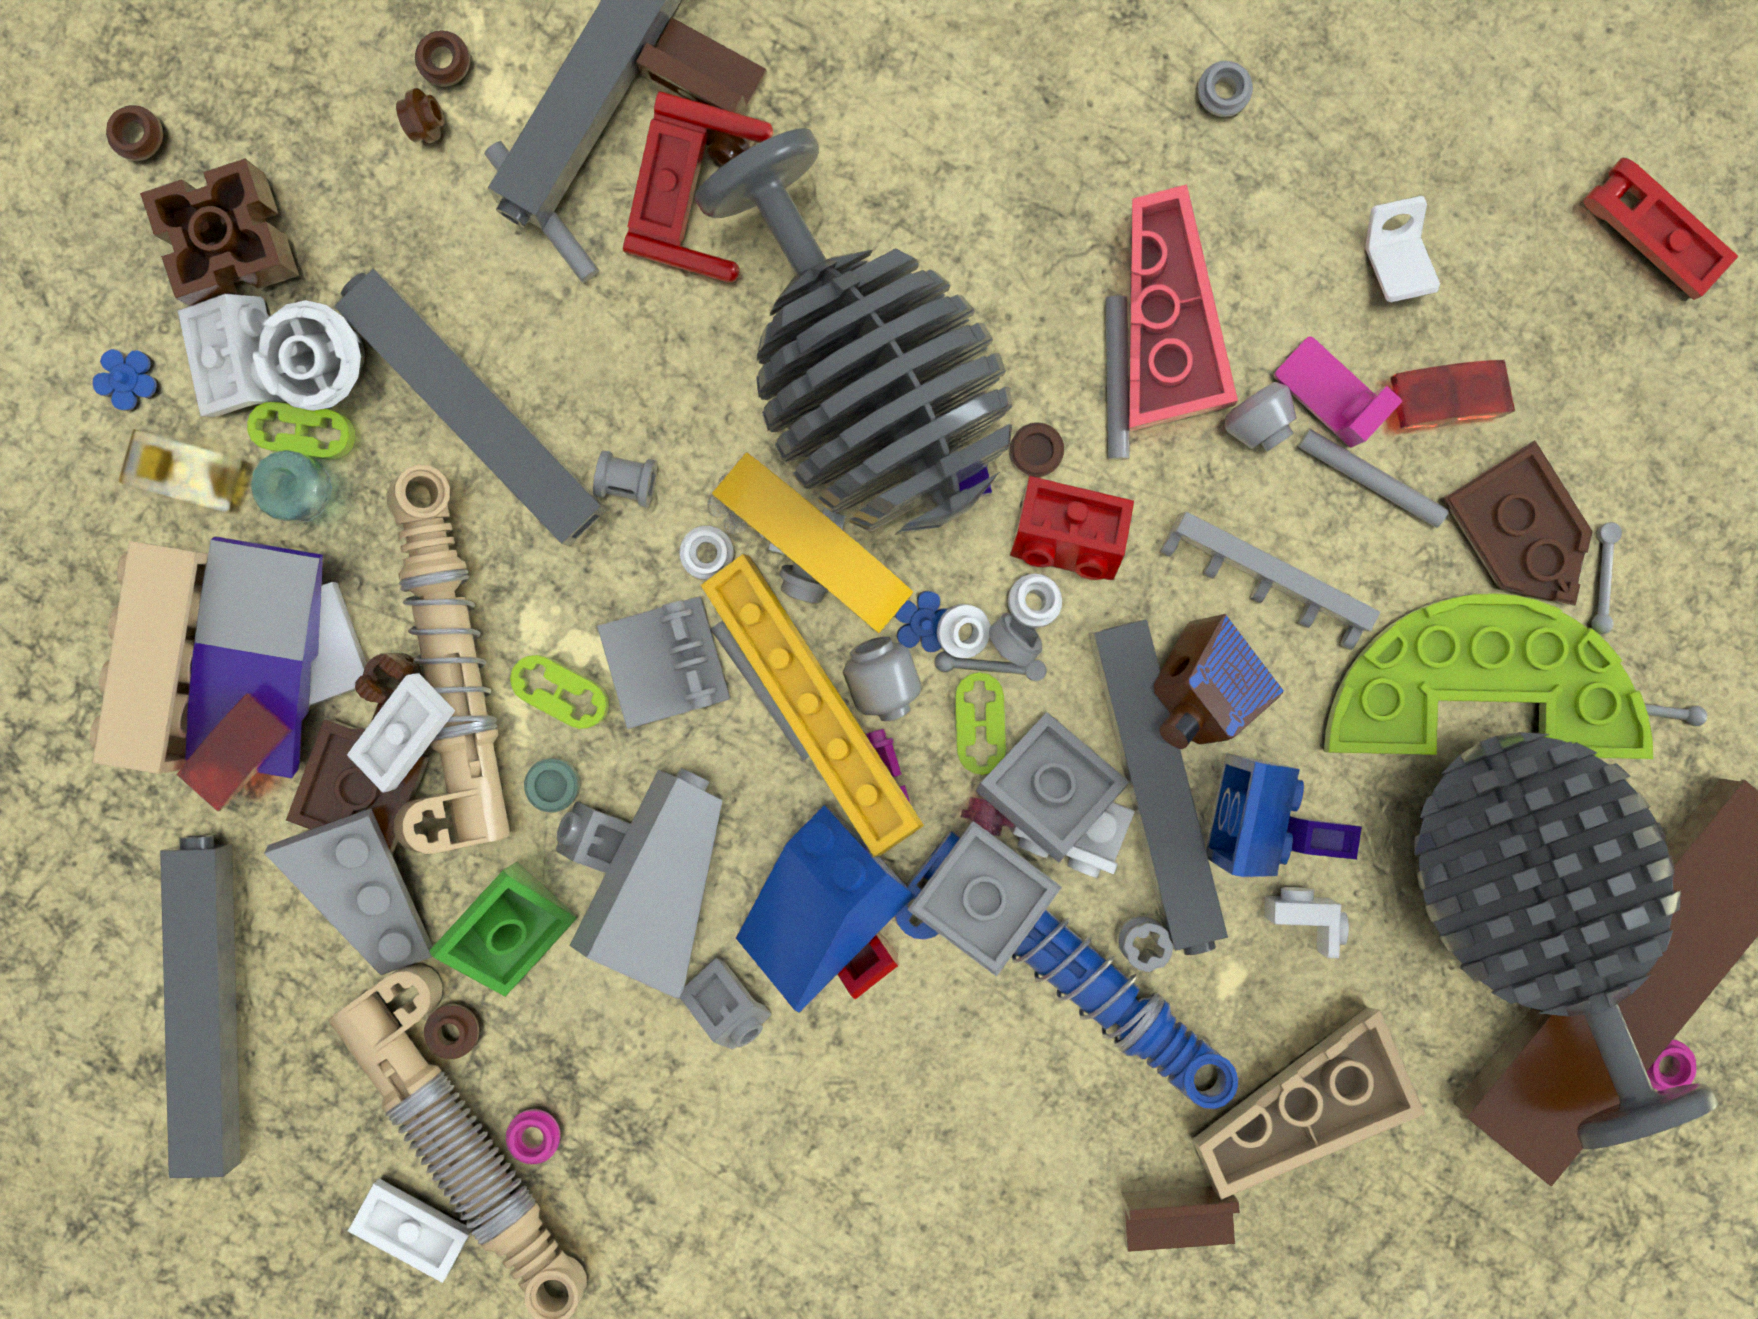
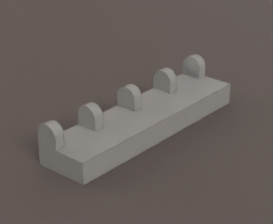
(1272, 572)

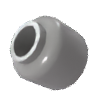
(882, 678)

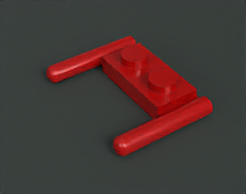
(670, 178)

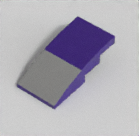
(255, 638)

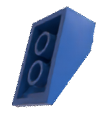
(1253, 816)
(819, 907)

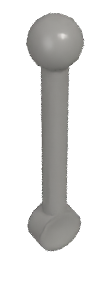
(1608, 535)
(1034, 671)
(1694, 715)

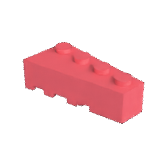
(1175, 330)

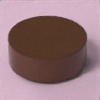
(1036, 450)

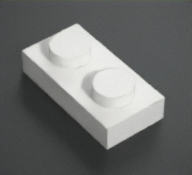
(400, 732)
(410, 1230)

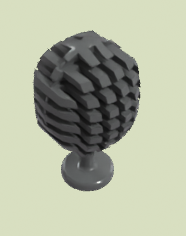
(865, 360)
(1558, 901)

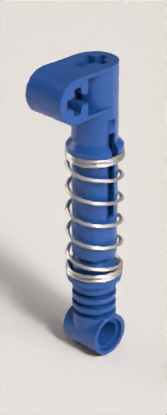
(1105, 994)

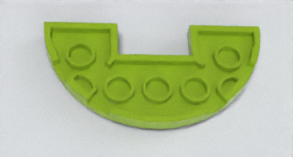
(1487, 653)

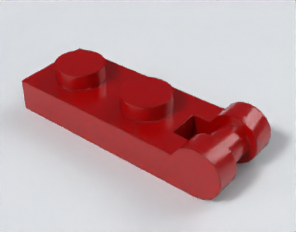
(1661, 228)

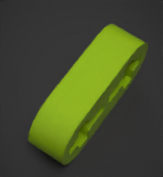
(303, 420)
(553, 703)
(966, 723)

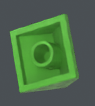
(504, 930)

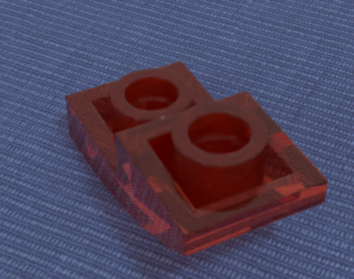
(1453, 393)
(233, 751)

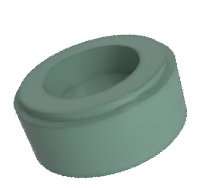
(552, 785)

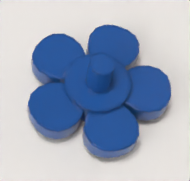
(125, 378)
(921, 621)

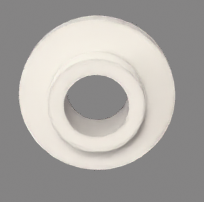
(691, 544)
(1048, 593)
(949, 627)

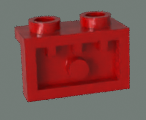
(1072, 529)

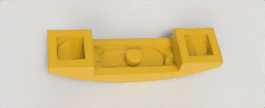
(813, 542)

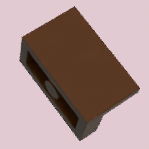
(700, 69)
(1177, 1218)

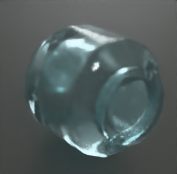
(274, 488)

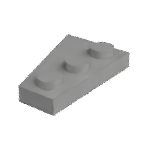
(357, 888)

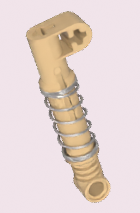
(452, 670)

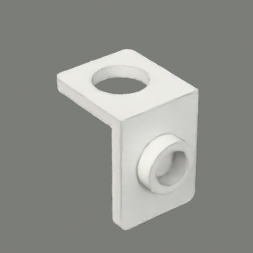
(1400, 254)

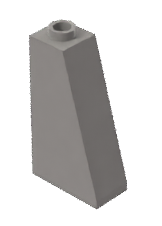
(655, 886)

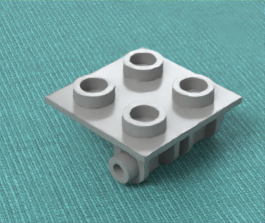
(663, 662)

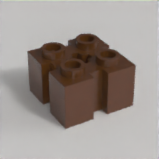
(193, 220)

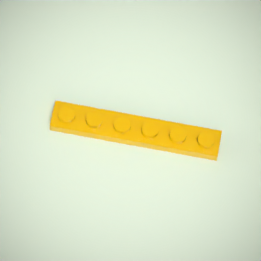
(812, 706)

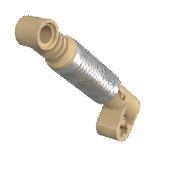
(421, 1101)

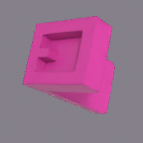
(1335, 393)

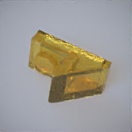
(180, 470)

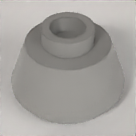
(1263, 417)

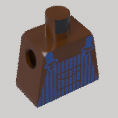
(1212, 684)

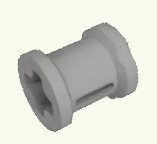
(625, 478)
(1149, 959)

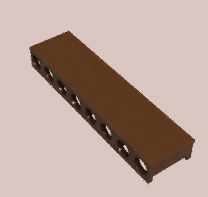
(1550, 1067)

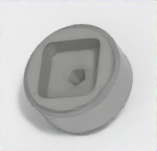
(1015, 641)

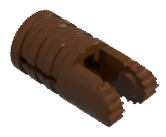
(378, 672)

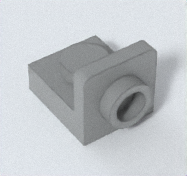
(590, 836)
(724, 1006)

